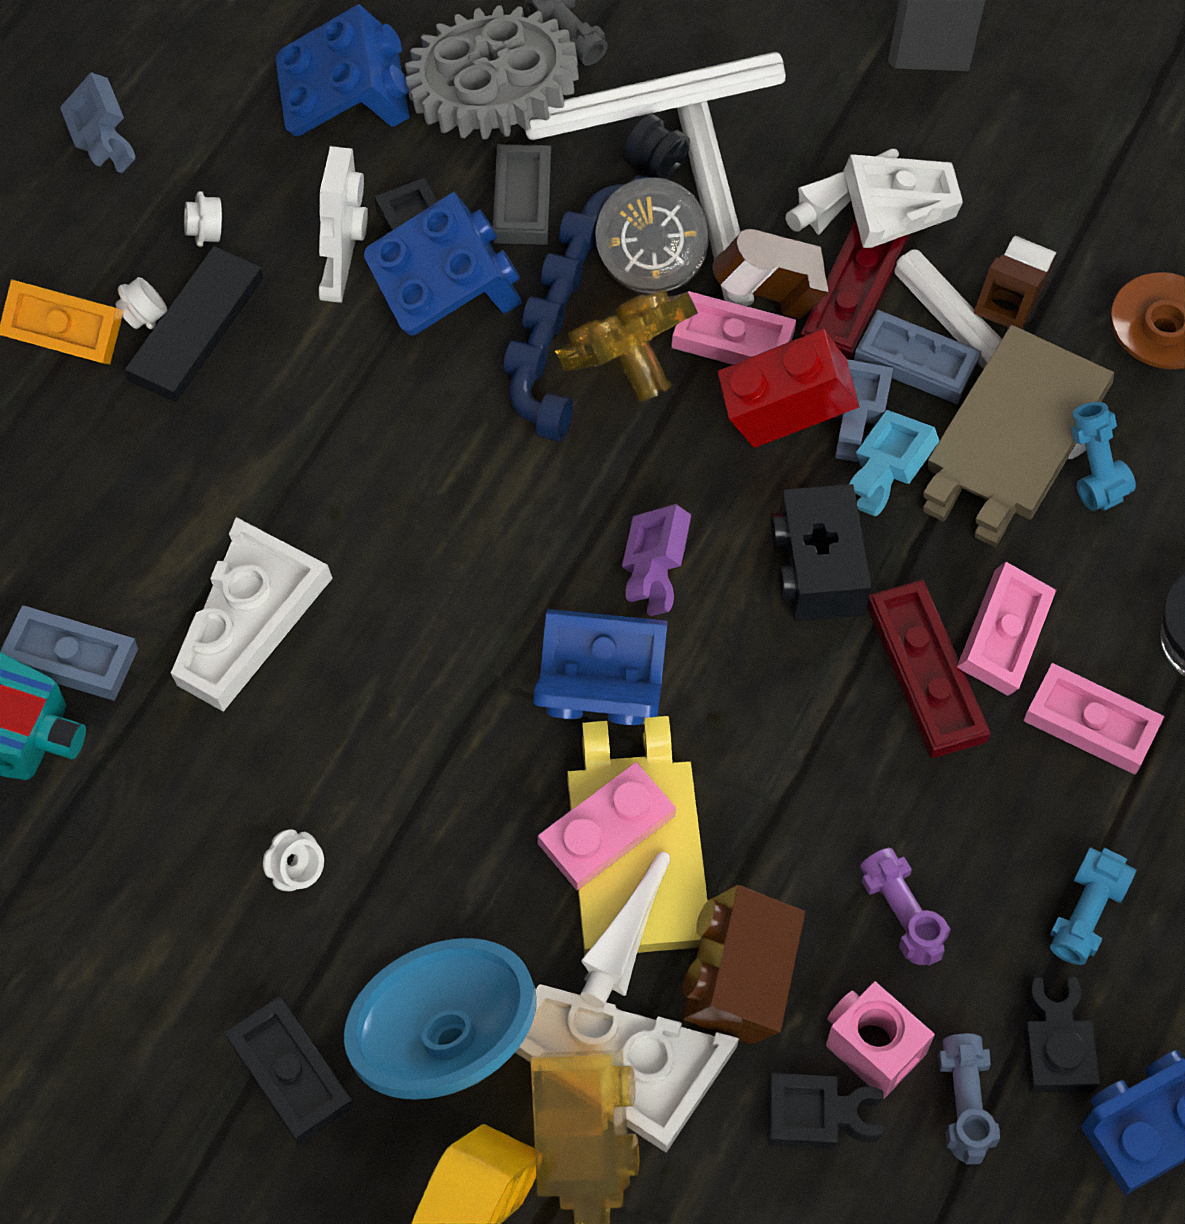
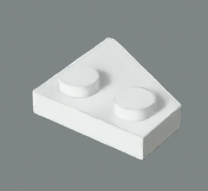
(900, 196)
(340, 220)

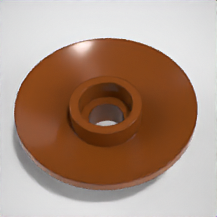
(1145, 306)

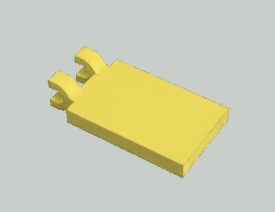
(683, 886)

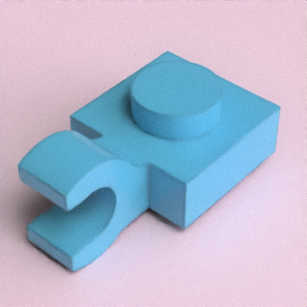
(890, 452)

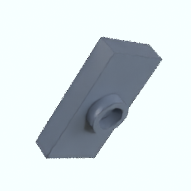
(918, 356)

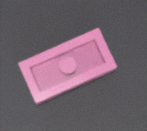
(730, 330)
(1006, 628)
(1093, 718)
(606, 826)

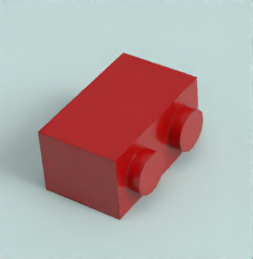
(788, 388)

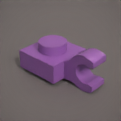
(653, 548)

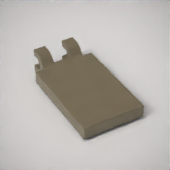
(1013, 431)

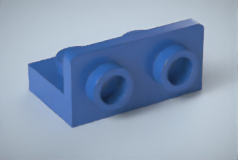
(1143, 1126)

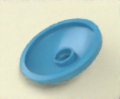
(440, 1018)

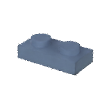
(71, 651)

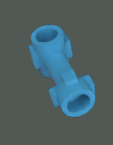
(1108, 479)
(1104, 877)

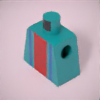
(32, 720)

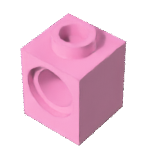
(884, 1065)

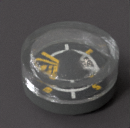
(652, 236)

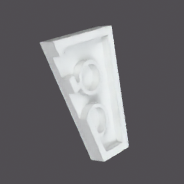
(249, 611)
(668, 1061)

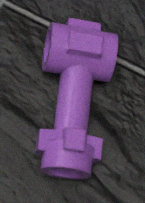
(923, 929)

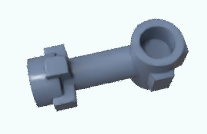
(974, 1127)

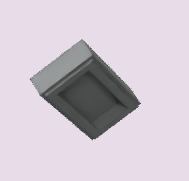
(522, 194)

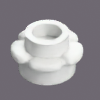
(203, 219)
(140, 304)
(306, 864)

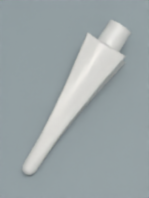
(823, 200)
(615, 952)

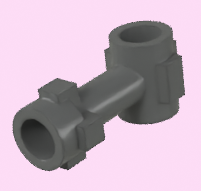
(588, 40)

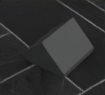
(935, 34)

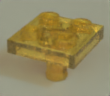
(629, 339)

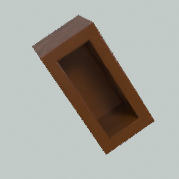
(743, 964)

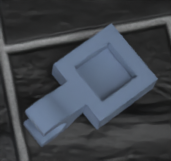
(91, 119)
(872, 391)

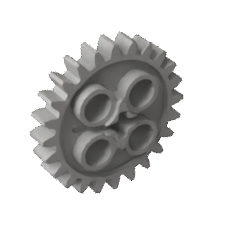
(492, 72)

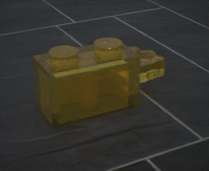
(583, 1130)

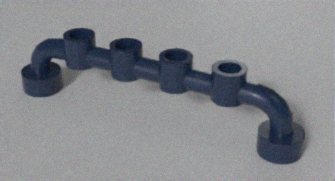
(546, 320)

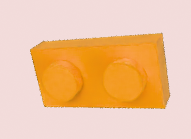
(60, 322)

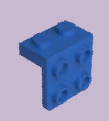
(339, 67)
(440, 265)
(601, 666)

